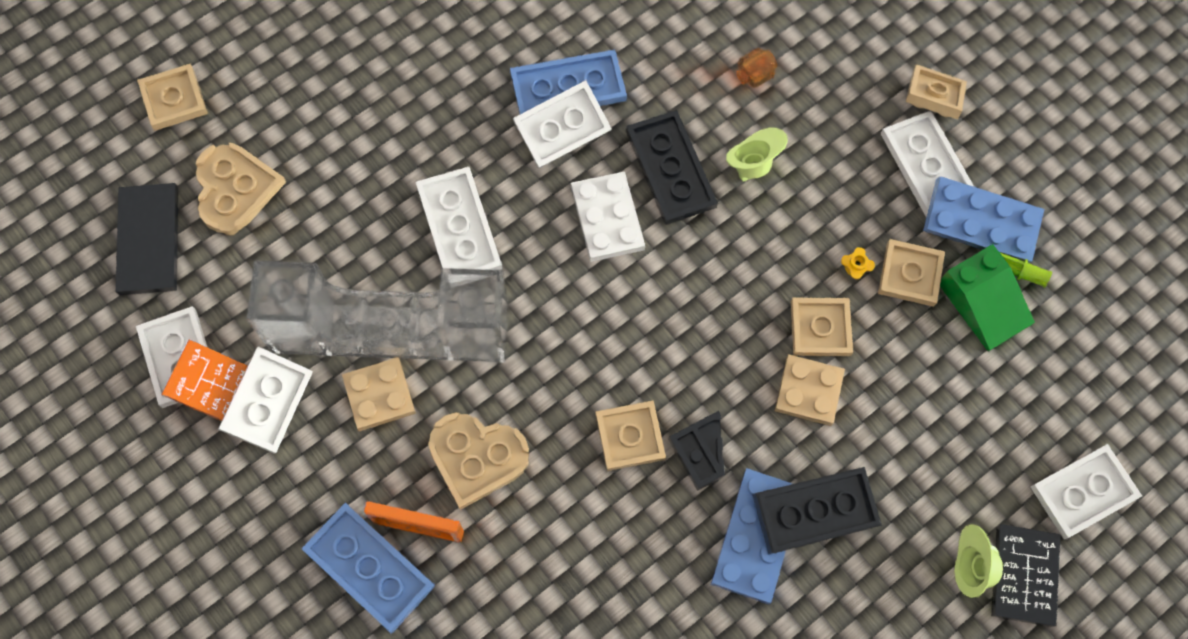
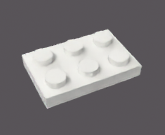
(562, 124)
(607, 216)
(164, 343)
(265, 400)
(1086, 491)

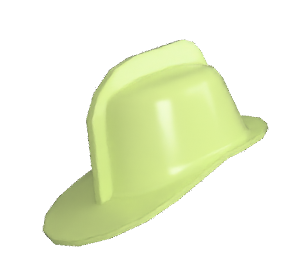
(756, 153)
(977, 562)

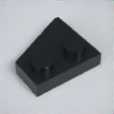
(701, 450)

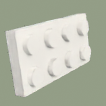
(923, 155)
(458, 221)

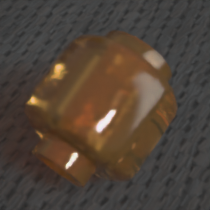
(756, 67)

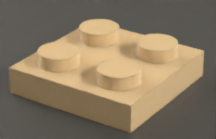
(936, 92)
(172, 97)
(911, 272)
(821, 327)
(809, 390)
(378, 394)
(630, 435)

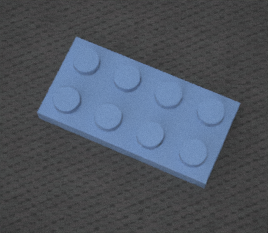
(545, 80)
(983, 219)
(744, 558)
(368, 567)

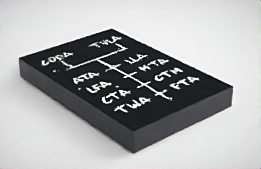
(1028, 577)

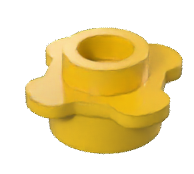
(854, 270)

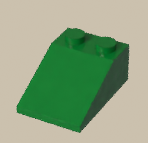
(988, 297)

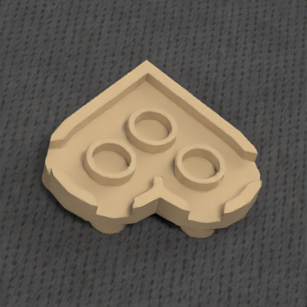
(233, 187)
(476, 457)

